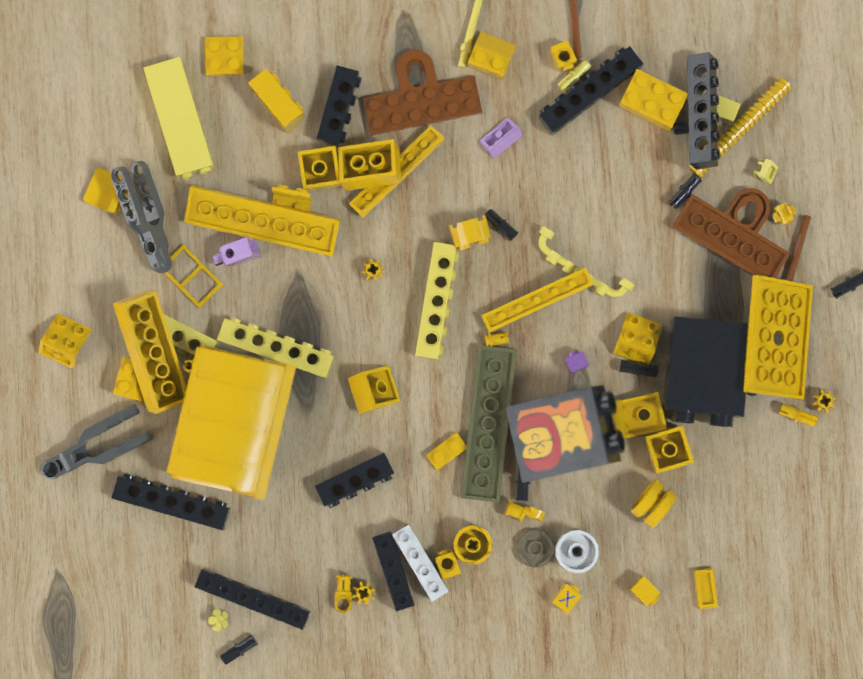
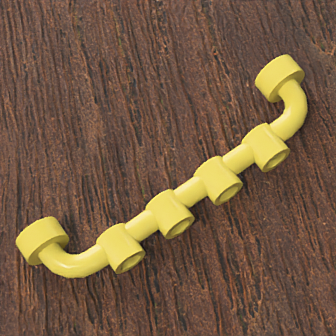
(568, 267)

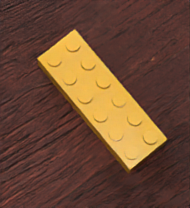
(151, 350)

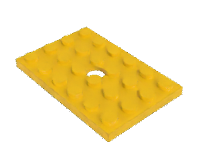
(782, 366)

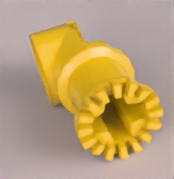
(519, 512)
(343, 594)

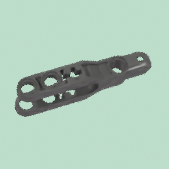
(151, 232)
(78, 455)

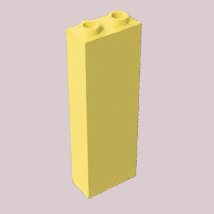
(179, 118)

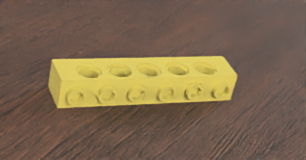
(439, 252)
(231, 326)

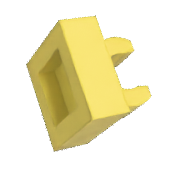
(767, 171)

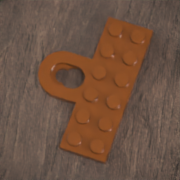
(422, 104)
(730, 238)

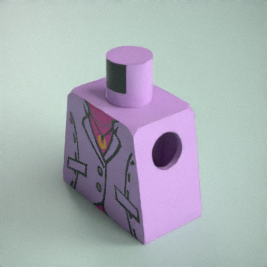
(244, 251)

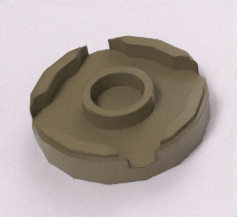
(535, 548)

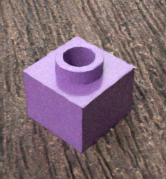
(576, 361)

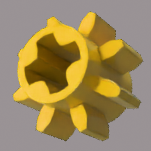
(784, 214)
(368, 267)
(826, 396)
(359, 594)

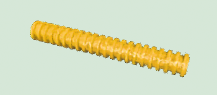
(746, 121)

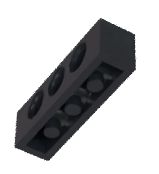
(341, 77)
(325, 488)
(393, 571)

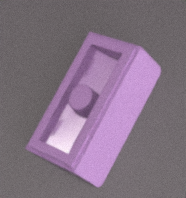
(501, 137)

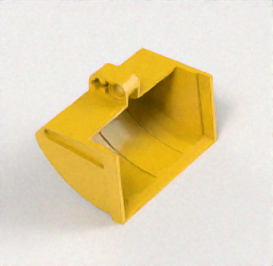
(231, 421)

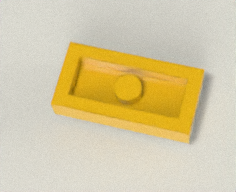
(446, 451)

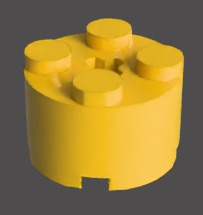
(470, 232)
(470, 555)

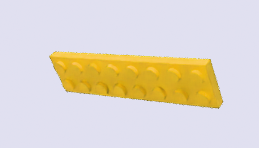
(262, 220)

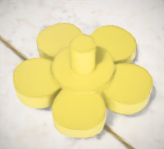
(218, 619)

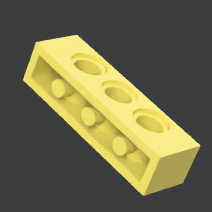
(189, 336)

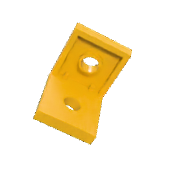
(628, 419)

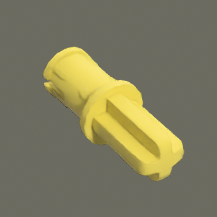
(574, 75)

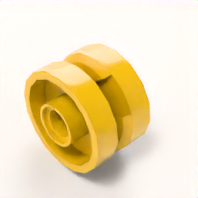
(653, 503)

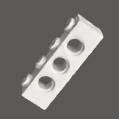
(420, 563)

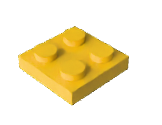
(224, 56)

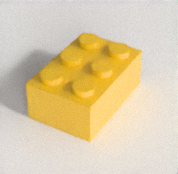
(277, 100)
(653, 100)
(369, 165)

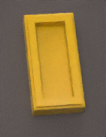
(705, 588)

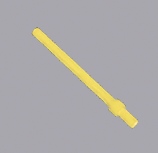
(466, 48)

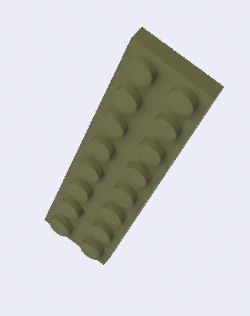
(488, 424)

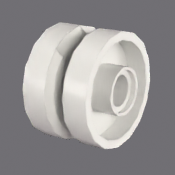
(588, 551)

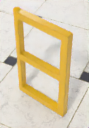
(201, 266)

